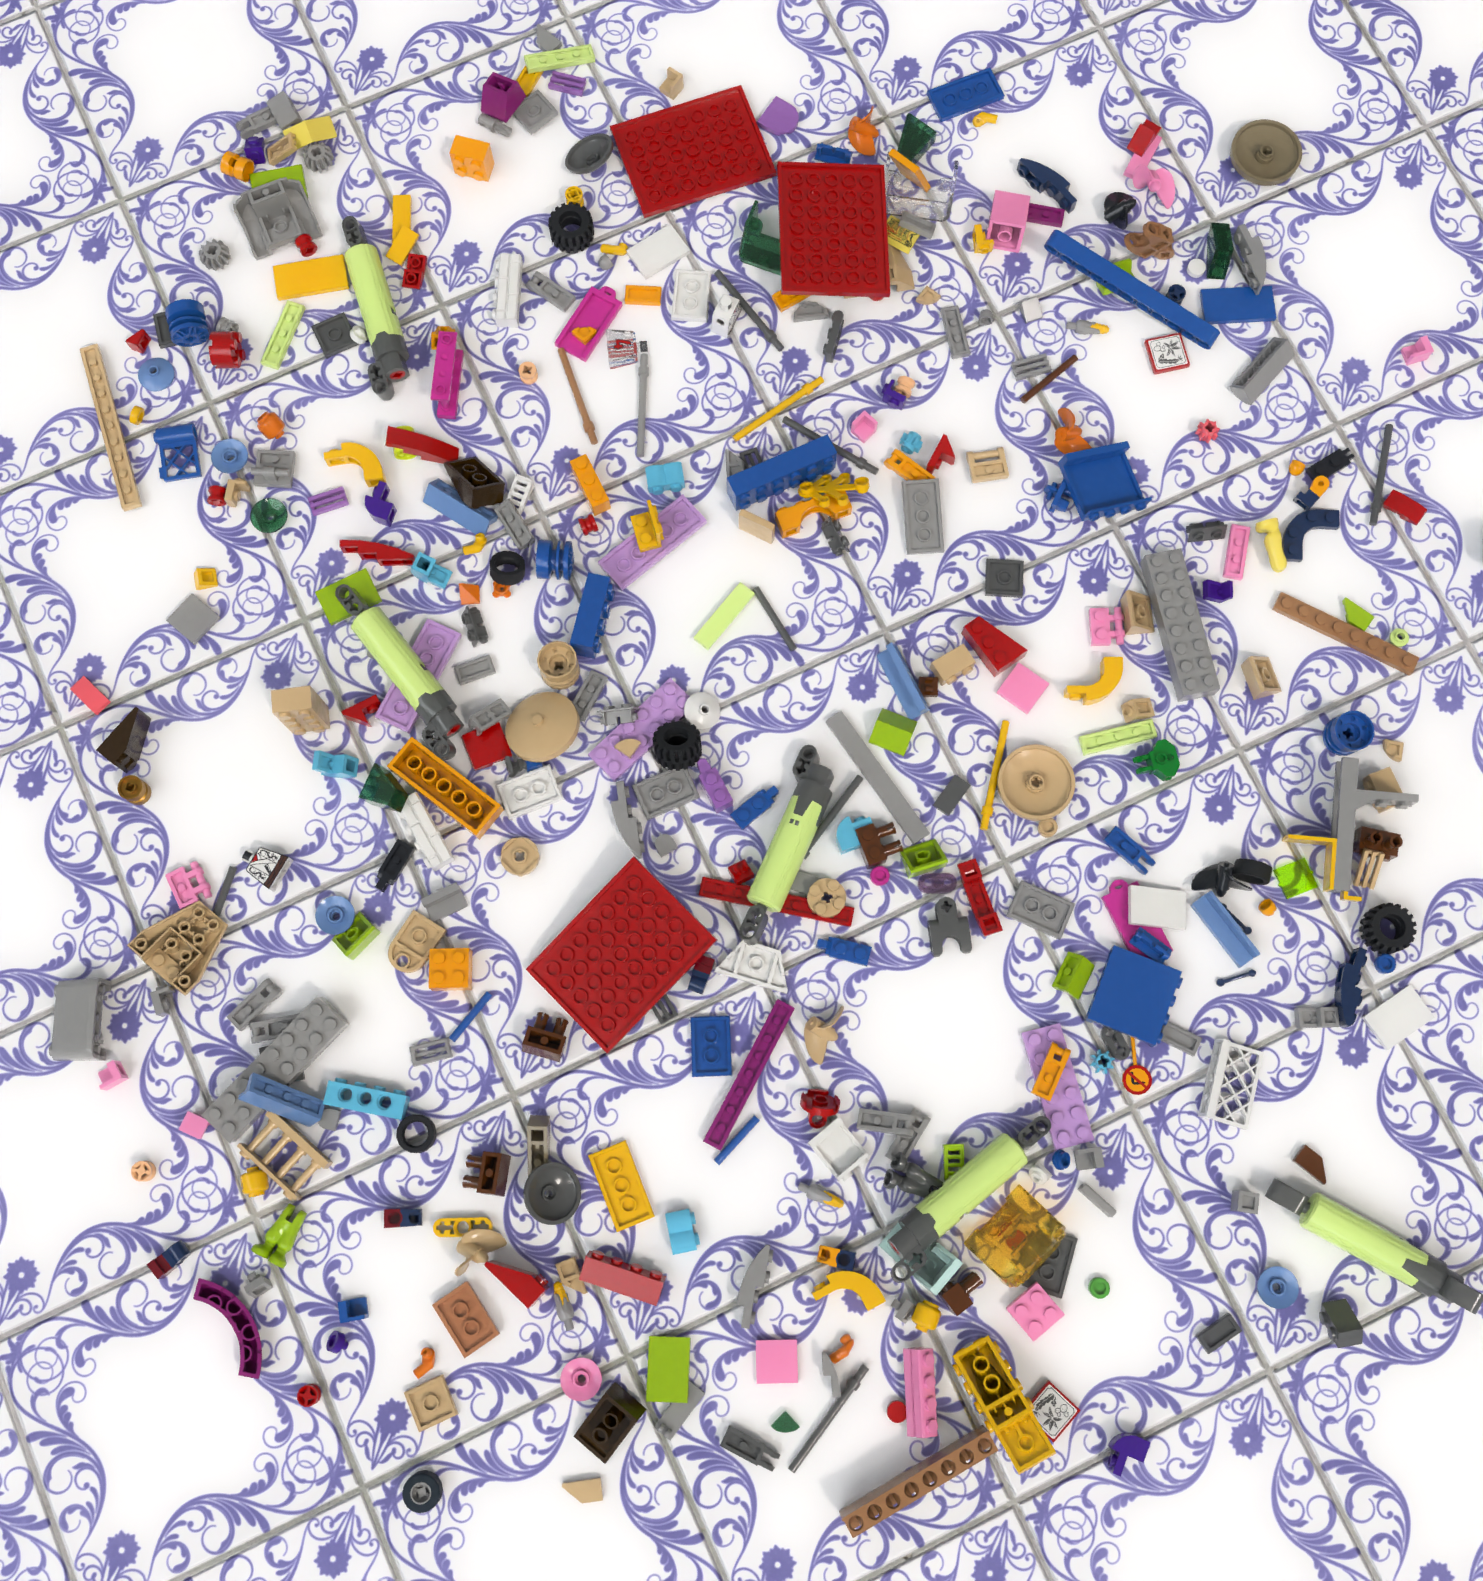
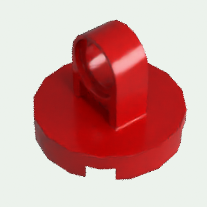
(819, 1103)

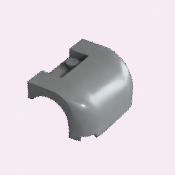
(275, 215)

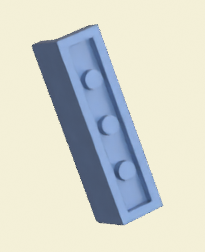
(448, 502)
(902, 681)
(1225, 929)
(282, 1100)

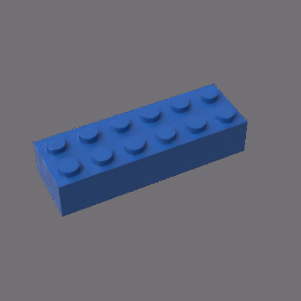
(781, 472)

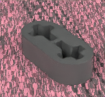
(1110, 1044)

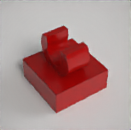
(740, 872)

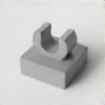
(258, 1285)
(904, 1310)

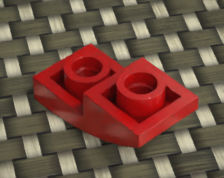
(415, 271)
(1404, 506)

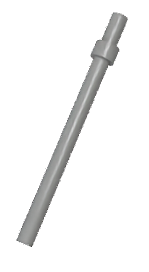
(643, 372)

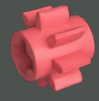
(1207, 431)

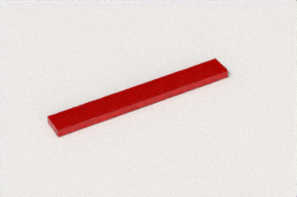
(793, 904)

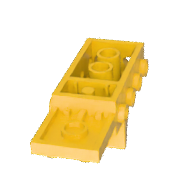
(1002, 1403)

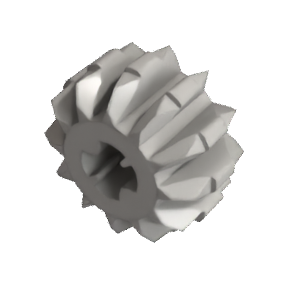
(318, 157)
(214, 254)

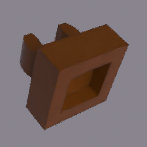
(928, 686)

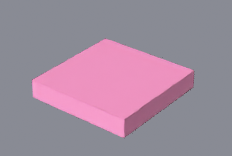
(1022, 688)
(776, 1361)

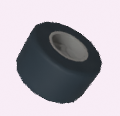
(416, 1497)

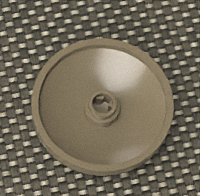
(1266, 152)

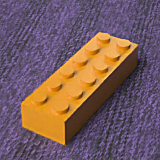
(445, 788)

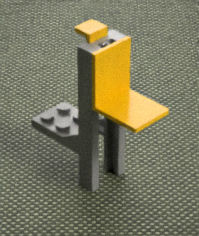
(1340, 844)

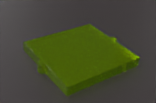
(1295, 878)

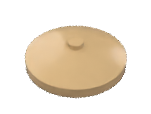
(542, 727)
(1036, 782)

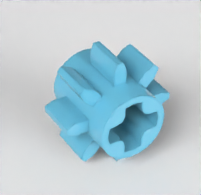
(911, 442)
(1100, 1056)

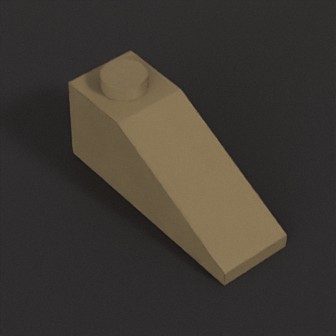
(538, 1141)

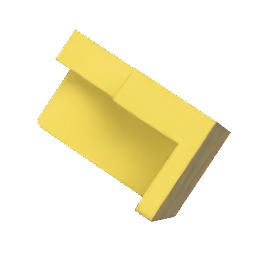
(312, 131)

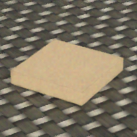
(756, 526)
(431, 1403)

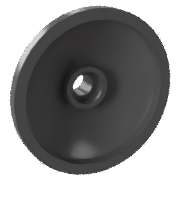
(589, 154)
(563, 1193)

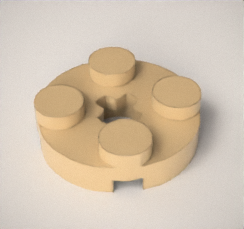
(519, 867)
(831, 887)

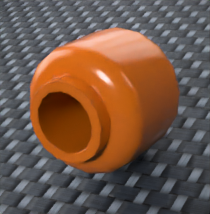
(270, 425)

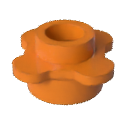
(497, 592)

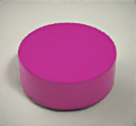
(879, 876)

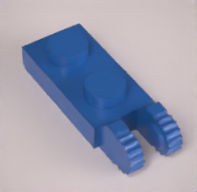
(1128, 849)

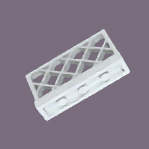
(1215, 1079)

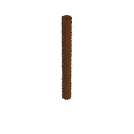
(1048, 379)

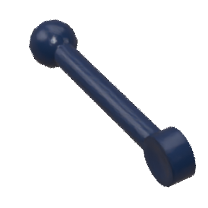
(1247, 930)
(1220, 982)

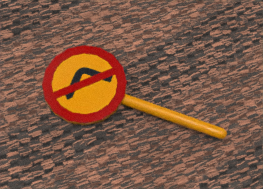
(1136, 1078)

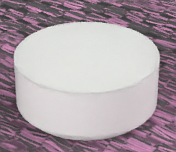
(1196, 268)

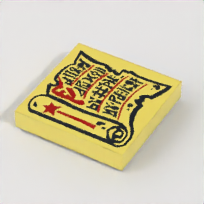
(899, 236)

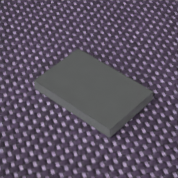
(1055, 1270)

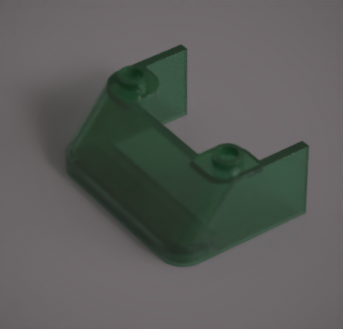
(758, 248)

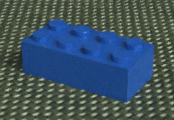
(592, 615)

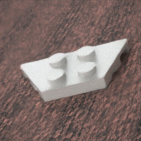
(755, 965)

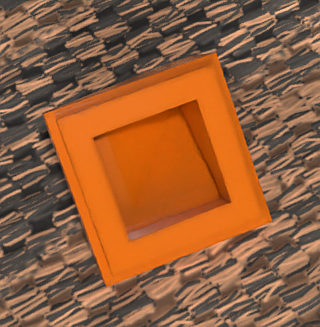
(469, 594)

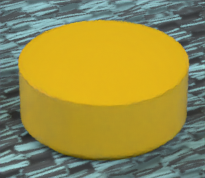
(136, 415)

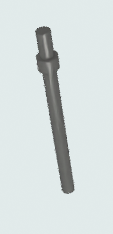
(769, 334)
(860, 462)
(1376, 505)
(834, 811)
(853, 1384)

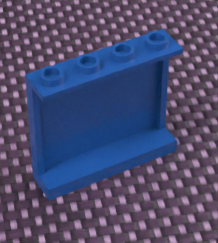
(1102, 482)
(1134, 995)

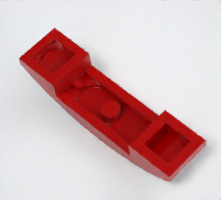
(978, 898)

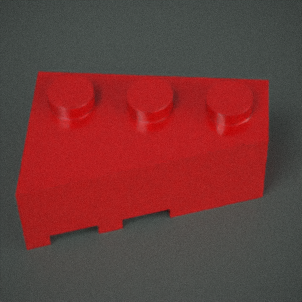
(992, 645)

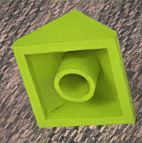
(892, 732)
(923, 858)
(356, 937)

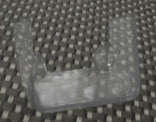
(929, 205)

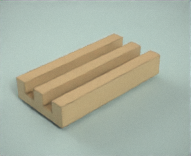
(281, 149)
(1371, 884)

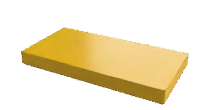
(310, 277)
(621, 1186)

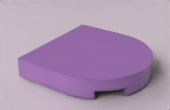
(779, 117)

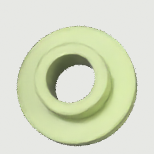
(1394, 640)

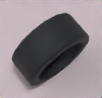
(507, 578)
(1252, 871)
(400, 1135)

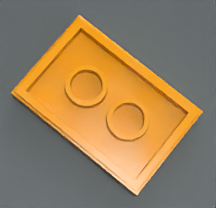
(909, 170)

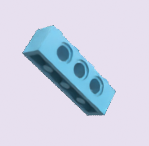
(335, 1097)

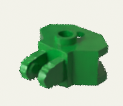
(1160, 761)

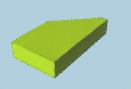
(1356, 615)

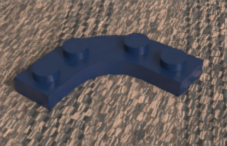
(1304, 522)

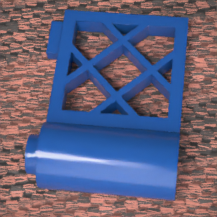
(178, 437)

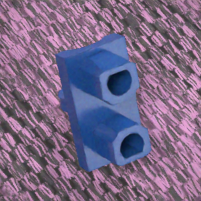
(1058, 503)

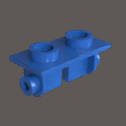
(832, 155)
(1150, 946)

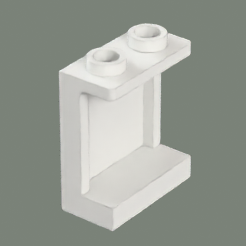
(839, 1150)

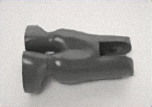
(916, 1180)

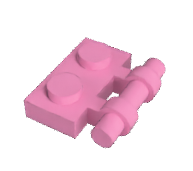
(1100, 626)
(183, 888)

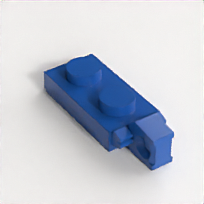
(754, 807)
(845, 950)

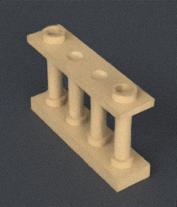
(304, 1147)

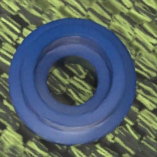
(1061, 1159)

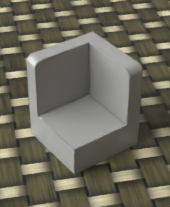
(1089, 1158)
(1244, 1202)

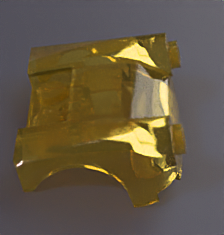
(1017, 1238)

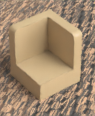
(673, 84)

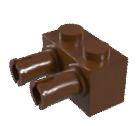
(1377, 840)
(870, 846)
(545, 1043)
(492, 1175)
(956, 1294)

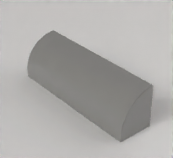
(1262, 370)

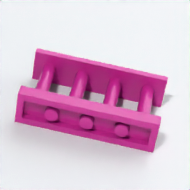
(447, 375)

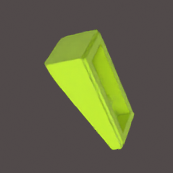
(952, 1147)

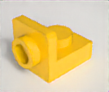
(980, 243)

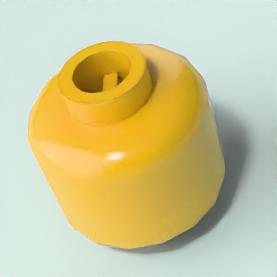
(254, 1182)
(926, 1316)

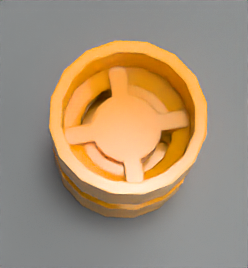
(236, 166)

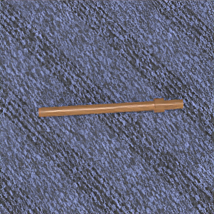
(588, 425)

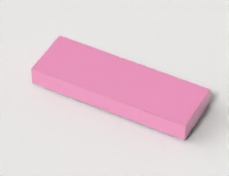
(1146, 158)
(1236, 552)

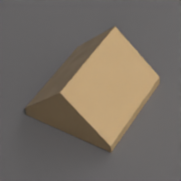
(1136, 613)
(1260, 677)

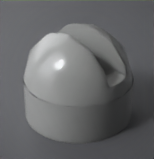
(605, 263)
(985, 317)

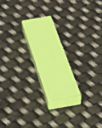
(559, 58)
(282, 335)
(724, 616)
(1117, 737)

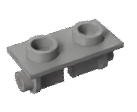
(626, 713)

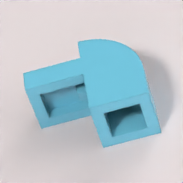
(428, 571)
(335, 765)
(846, 835)

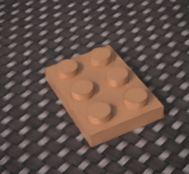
(466, 1319)

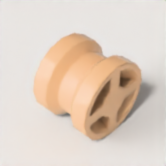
(528, 377)
(904, 386)
(138, 1171)

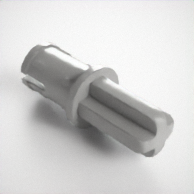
(494, 125)

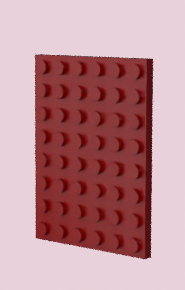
(693, 151)
(833, 229)
(621, 954)

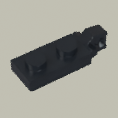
(394, 864)

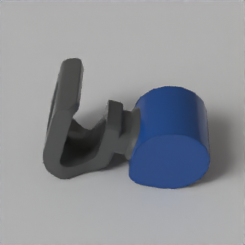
(515, 767)

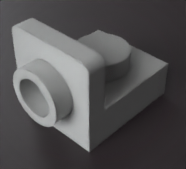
(160, 1002)

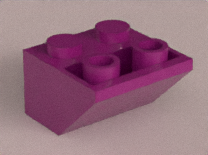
(501, 97)

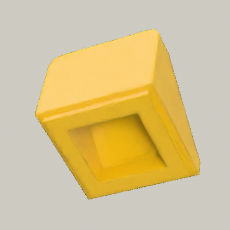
(205, 578)

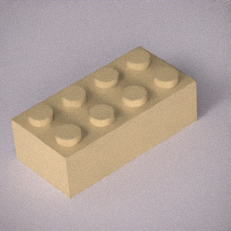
(300, 709)

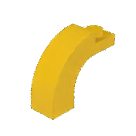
(360, 455)
(1110, 675)
(845, 1279)

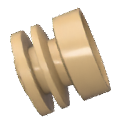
(554, 656)

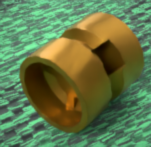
(134, 790)

